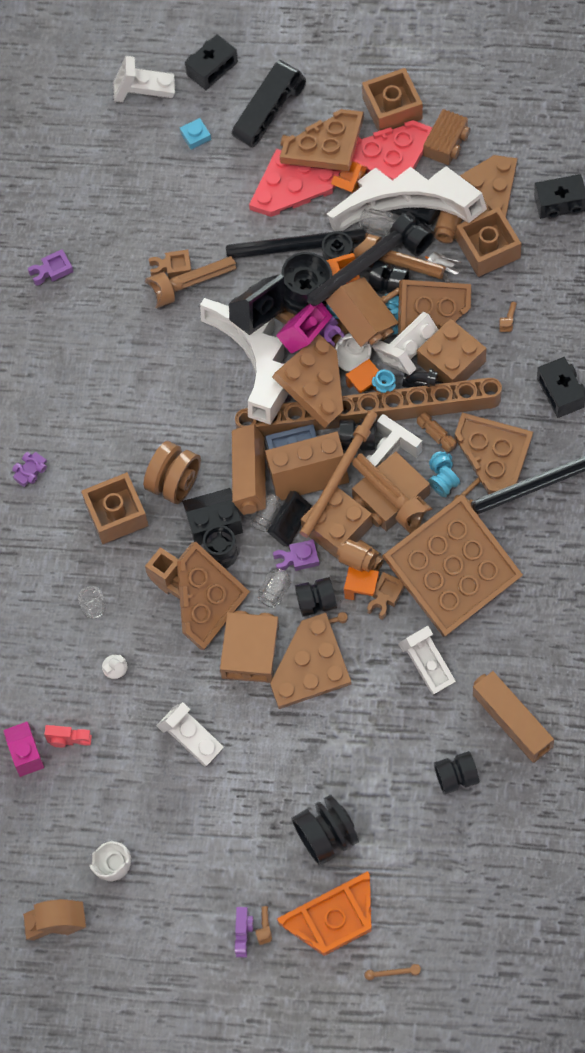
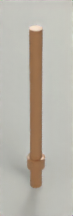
(360, 435)

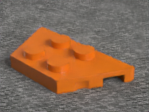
(333, 917)

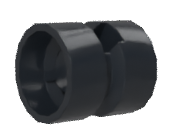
(415, 236)
(336, 245)
(383, 270)
(347, 428)
(221, 545)
(315, 596)
(456, 773)

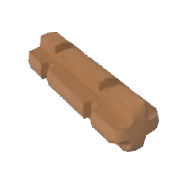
(436, 432)

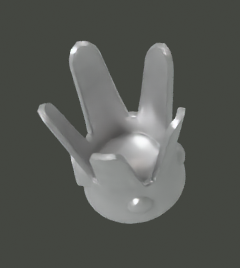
(440, 259)

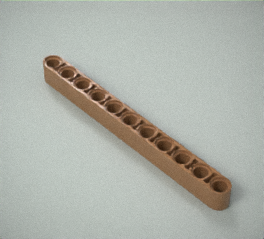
(379, 401)

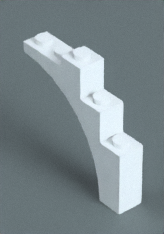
(409, 190)
(265, 355)

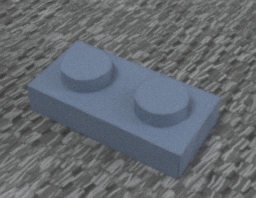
(290, 436)

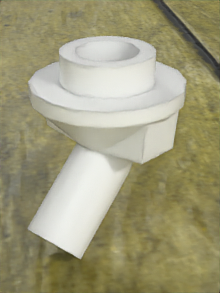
(114, 666)

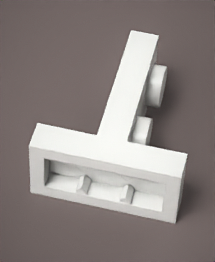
(141, 81)
(405, 345)
(394, 439)
(427, 660)
(190, 734)

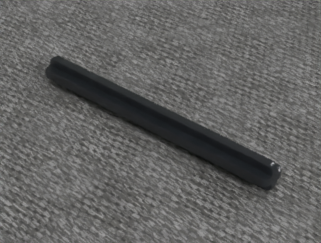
(287, 244)
(354, 268)
(528, 486)

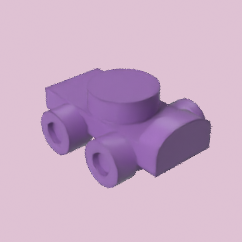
(29, 471)

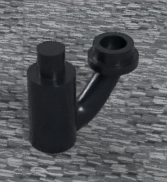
(421, 379)

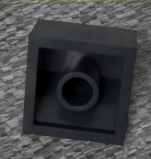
(258, 304)
(212, 510)

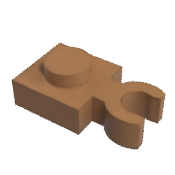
(174, 264)
(387, 592)

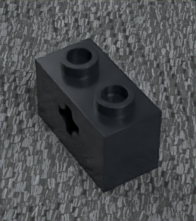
(211, 62)
(560, 196)
(561, 387)

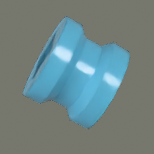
(444, 481)

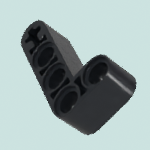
(267, 102)

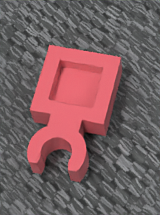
(61, 736)

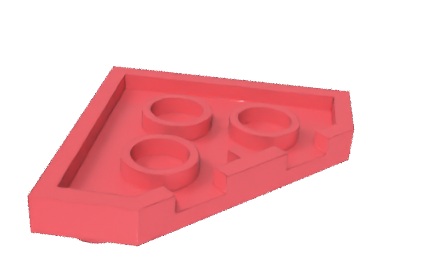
(393, 149)
(290, 186)

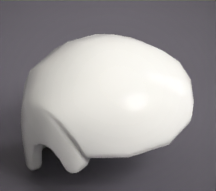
(350, 353)
(111, 861)

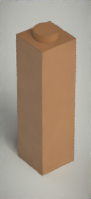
(248, 469)
(512, 716)

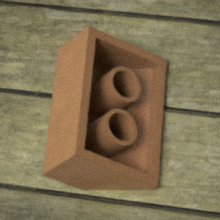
(305, 465)

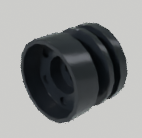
(302, 275)
(325, 829)

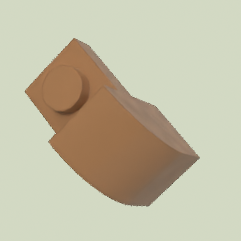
(164, 572)
(54, 916)

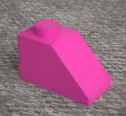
(304, 327)
(23, 749)

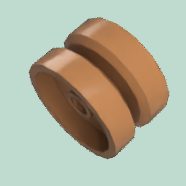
(172, 472)

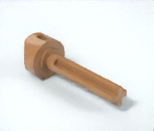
(403, 260)
(165, 287)
(410, 511)

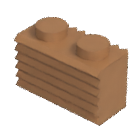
(446, 136)

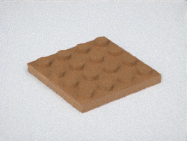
(452, 565)

